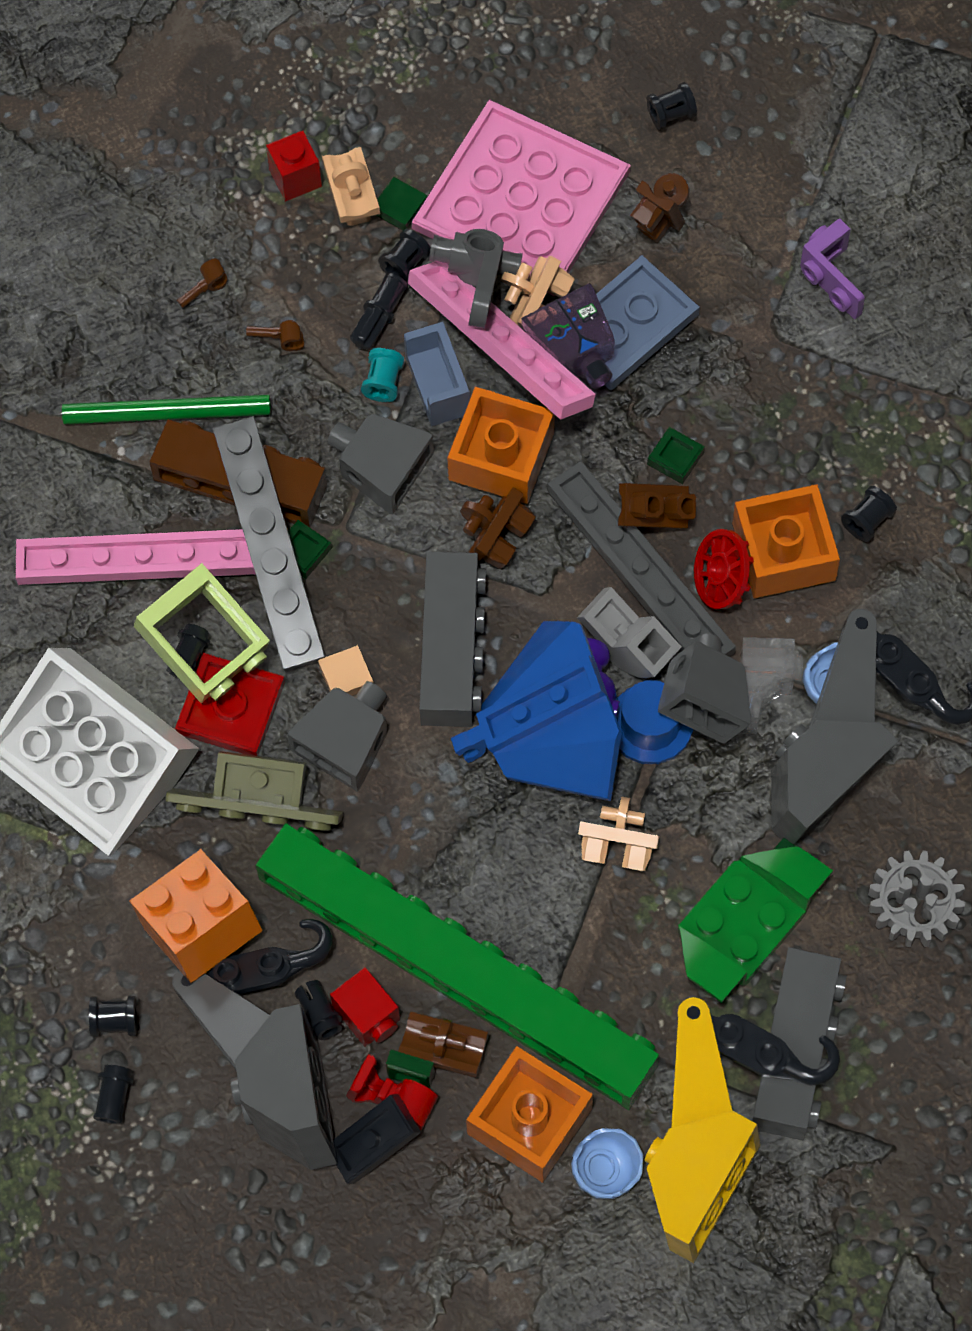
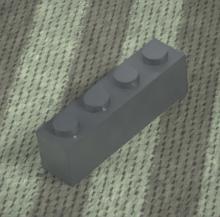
(450, 639)
(800, 1018)

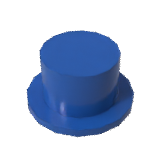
(646, 733)

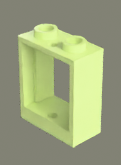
(173, 601)

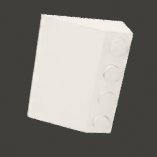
(90, 749)

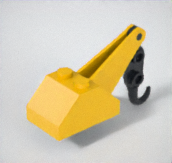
(709, 1143)

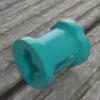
(382, 375)

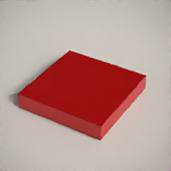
(240, 716)

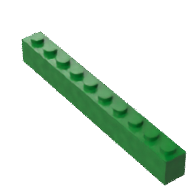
(458, 965)

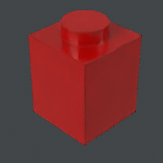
(294, 165)
(366, 1008)

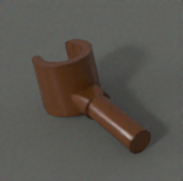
(214, 280)
(288, 333)

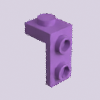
(816, 266)

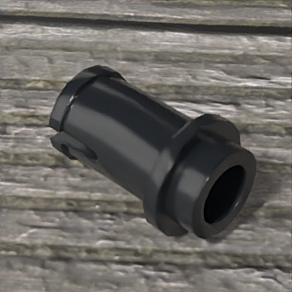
(191, 644)
(319, 1011)
(112, 1094)

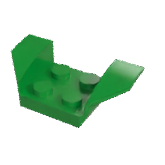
(748, 916)

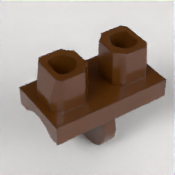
(661, 208)
(656, 505)
(507, 514)
(444, 1043)

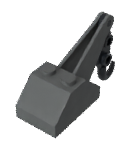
(843, 738)
(273, 1054)

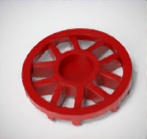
(725, 574)

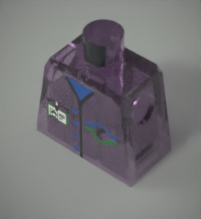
(575, 334)

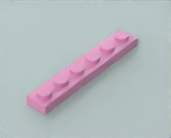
(503, 342)
(131, 556)

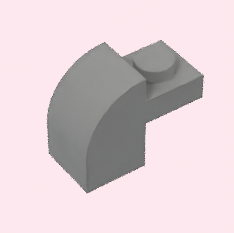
(634, 643)

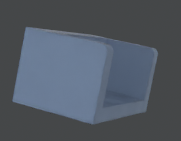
(436, 373)

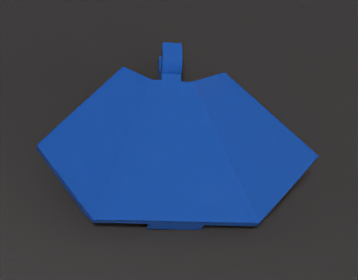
(550, 717)

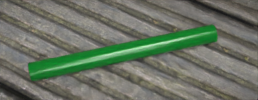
(166, 409)

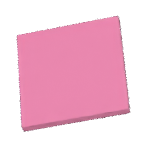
(524, 185)

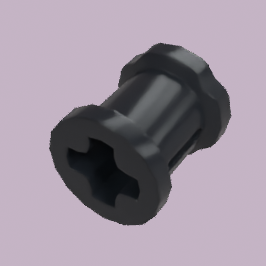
(685, 105)
(405, 254)
(869, 514)
(112, 1016)

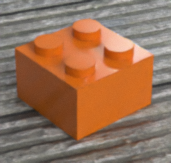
(500, 444)
(787, 540)
(196, 915)
(529, 1114)

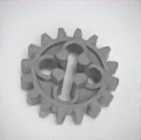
(931, 878)

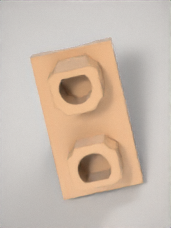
(351, 187)
(543, 278)
(638, 844)

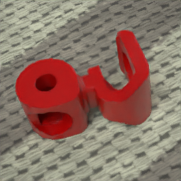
(370, 1088)

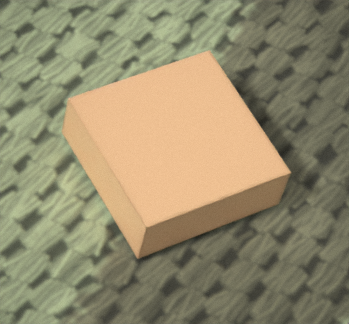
(345, 670)

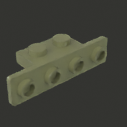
(257, 787)

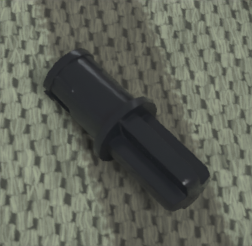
(378, 311)

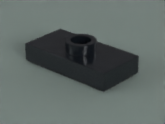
(374, 1138)

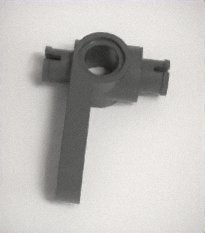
(477, 261)

